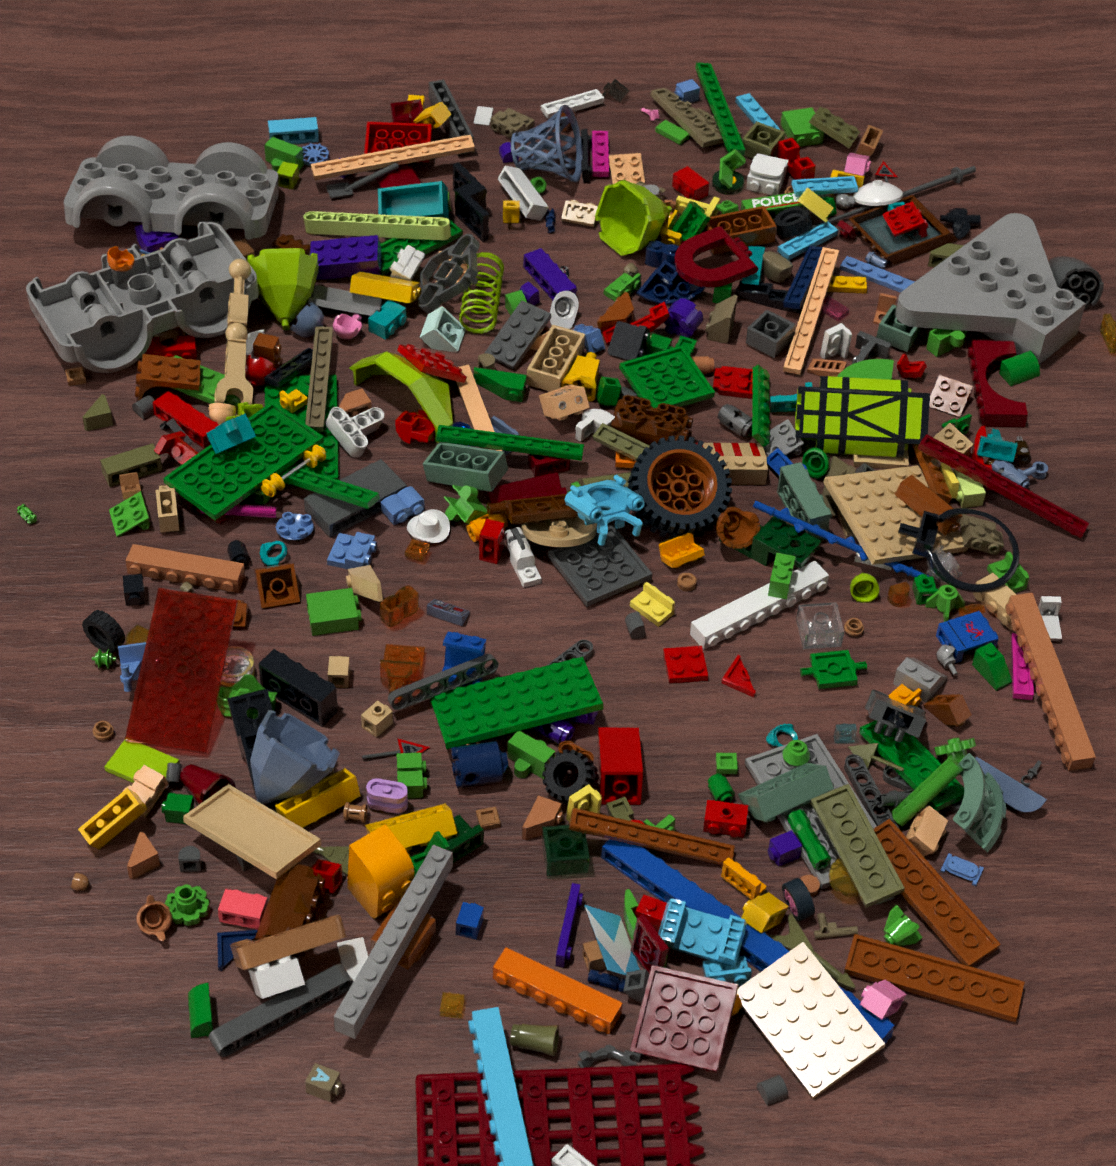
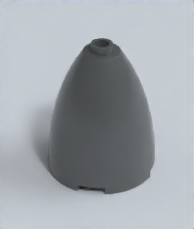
(1078, 278)

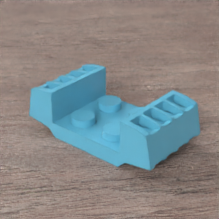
(702, 933)

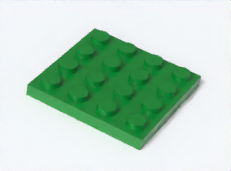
(667, 378)

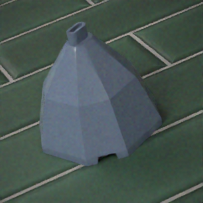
(288, 758)

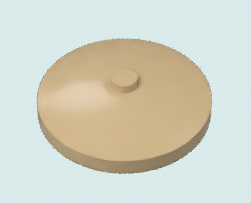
(560, 532)

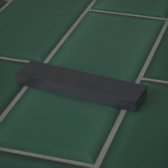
(290, 368)

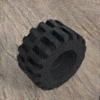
(560, 765)

